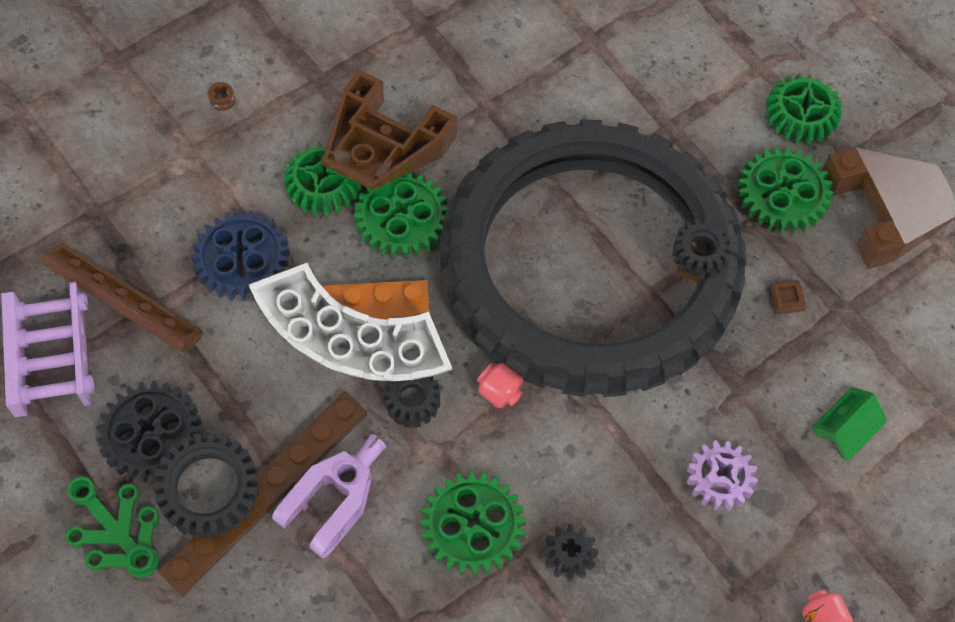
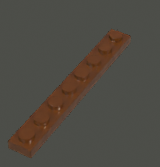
(274, 483)

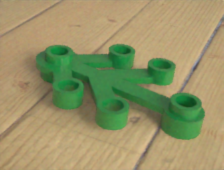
(117, 531)

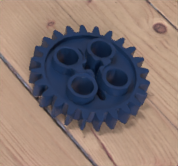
(212, 257)

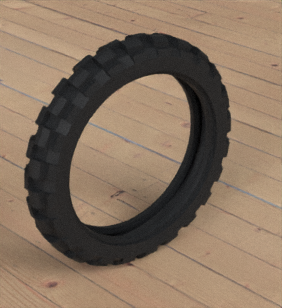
(567, 364)

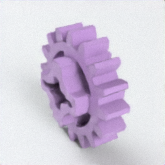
(722, 461)

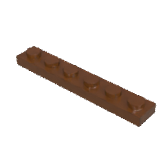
(121, 297)

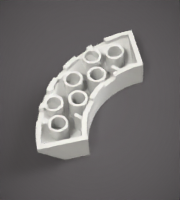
(346, 338)

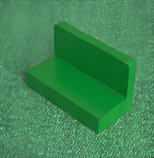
(851, 421)

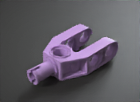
(330, 472)

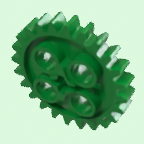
(784, 190)
(401, 216)
(458, 547)

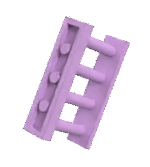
(17, 339)

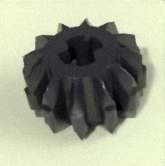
(559, 557)

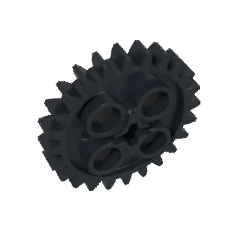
(126, 417)

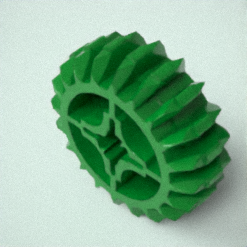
(819, 104)
(308, 170)

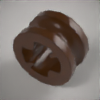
(221, 104)

